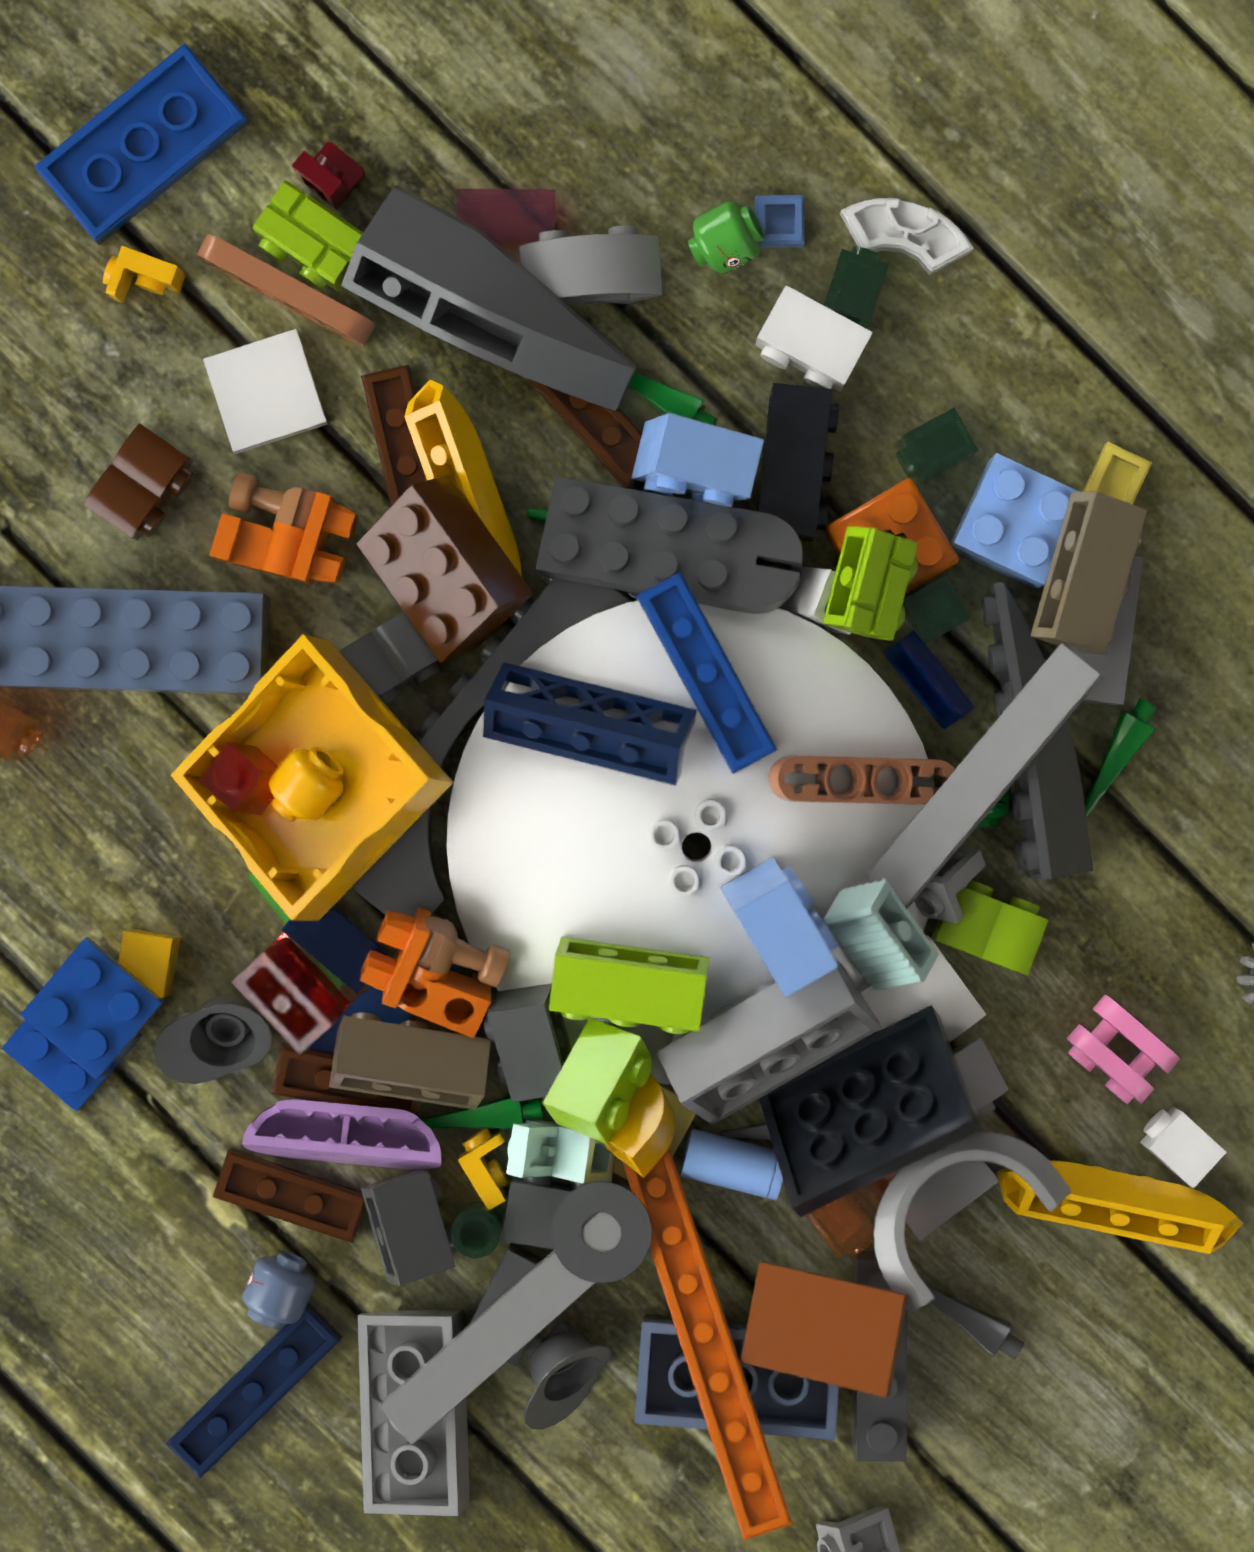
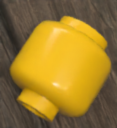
(306, 784)

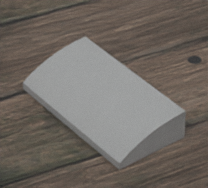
(434, 1470)

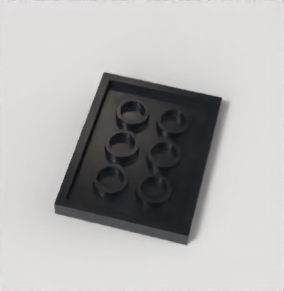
(868, 1112)

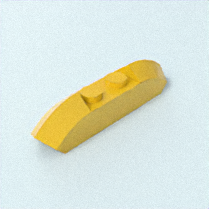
(452, 447)
(1128, 1207)

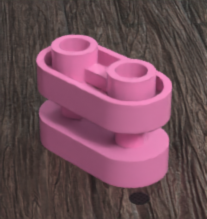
(1092, 1051)

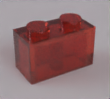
(291, 993)

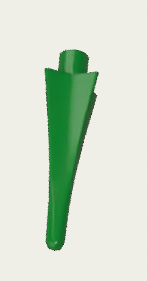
(671, 400)
(1127, 738)
(494, 1114)

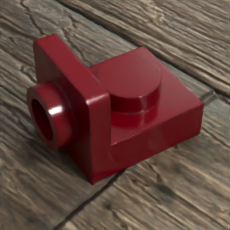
(329, 174)

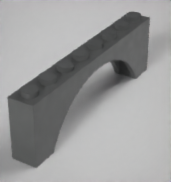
(407, 871)

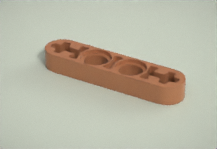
(286, 290)
(864, 779)

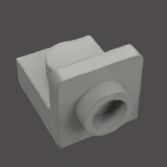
(939, 896)
(861, 1533)

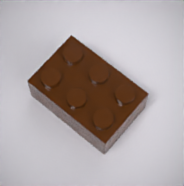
(444, 568)

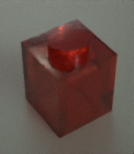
(241, 778)

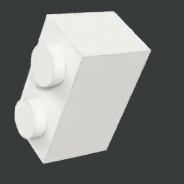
(812, 340)

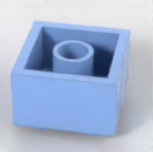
(696, 460)
(1013, 521)
(785, 934)

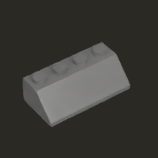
(765, 1043)

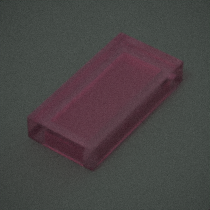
(508, 213)

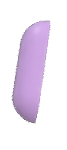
(344, 1135)

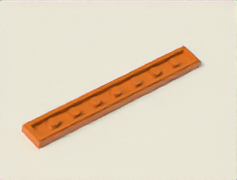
(710, 1351)

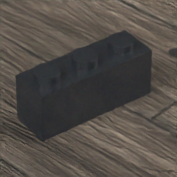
(796, 457)

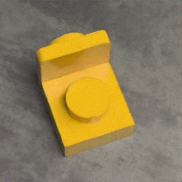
(151, 274)
(485, 1176)

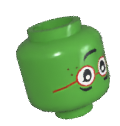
(726, 237)

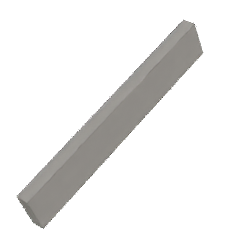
(985, 774)
(493, 1336)

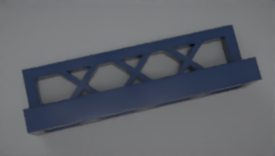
(583, 729)

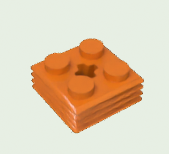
(906, 515)

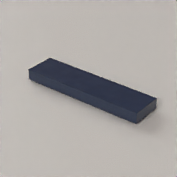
(253, 1391)

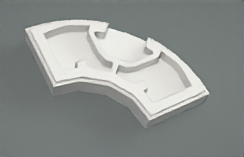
(907, 229)

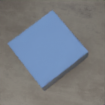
(781, 220)

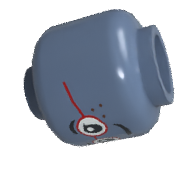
(278, 1290)

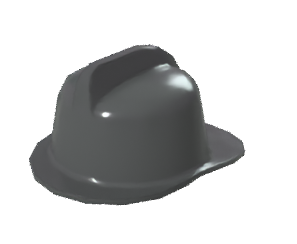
(213, 1041)
(562, 1374)

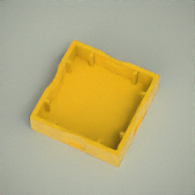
(387, 777)

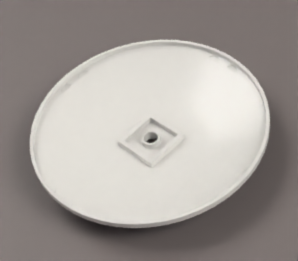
(598, 853)

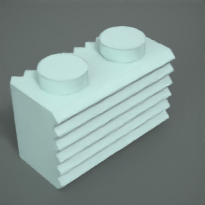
(880, 936)

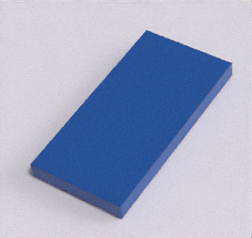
(141, 144)

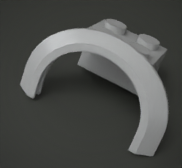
(939, 1188)

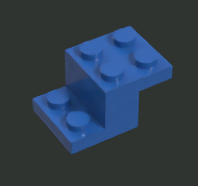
(82, 1024)

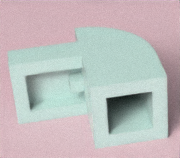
(553, 1150)

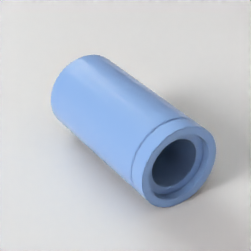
(731, 1164)

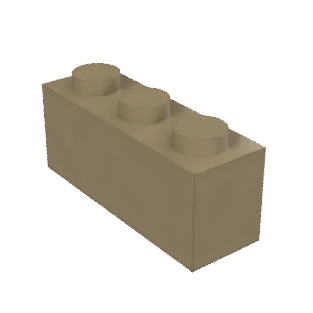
(1089, 572)
(409, 1061)

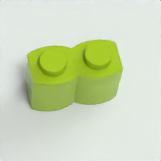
(994, 929)

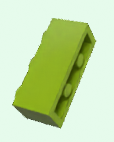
(629, 985)

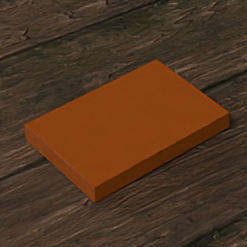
(824, 1328)

